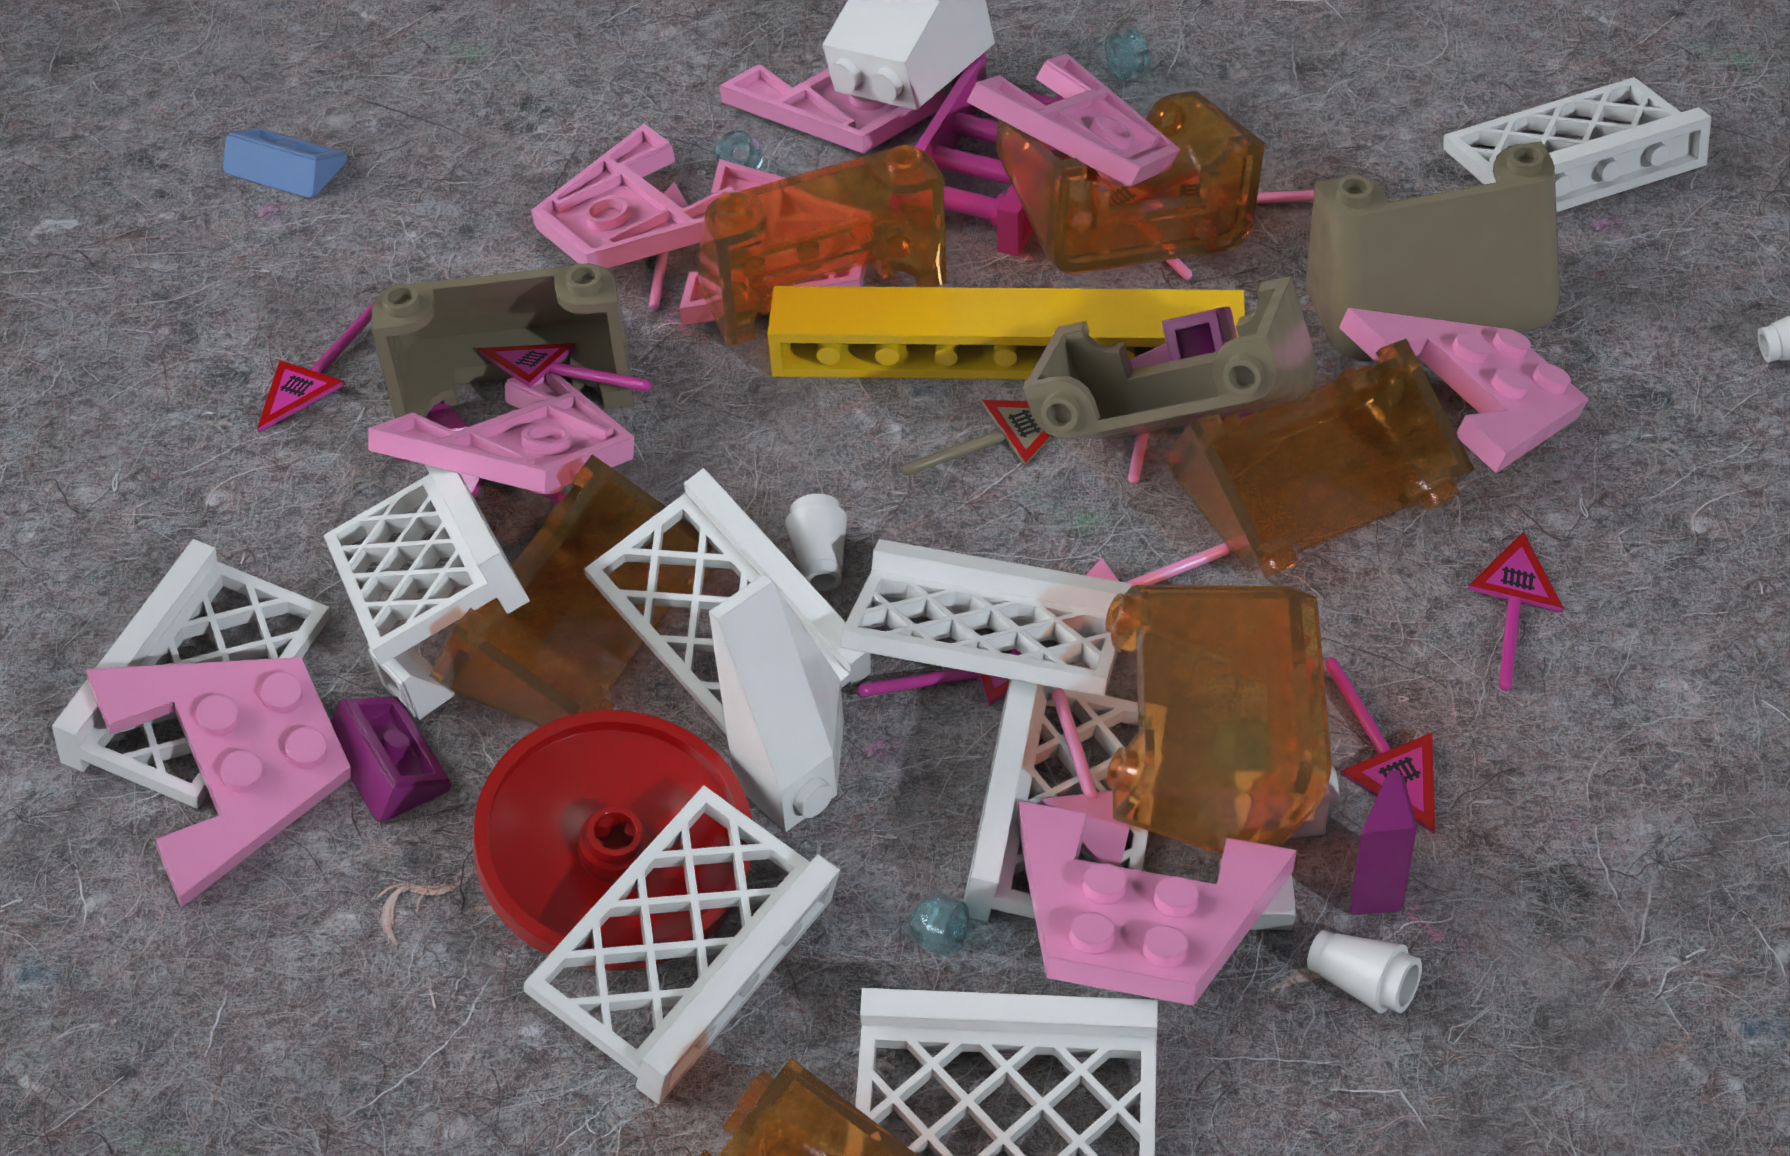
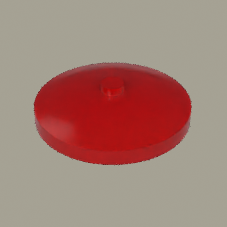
(579, 808)

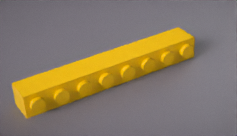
(962, 328)

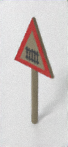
(1014, 425)

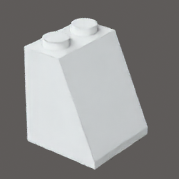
(905, 47)

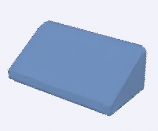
(281, 161)

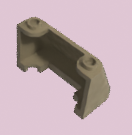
(1441, 256)
(433, 330)
(1095, 394)

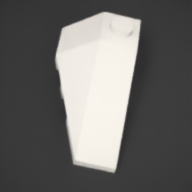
(777, 704)

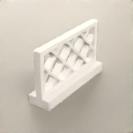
(1619, 159)
(459, 535)
(739, 548)
(977, 593)
(153, 638)
(1014, 775)
(720, 988)
(1016, 1026)

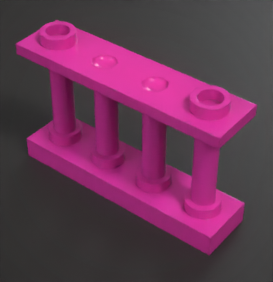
(958, 119)

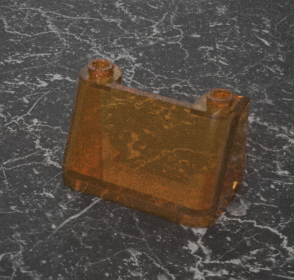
(1184, 212)
(819, 224)
(1323, 463)
(568, 641)
(1225, 712)

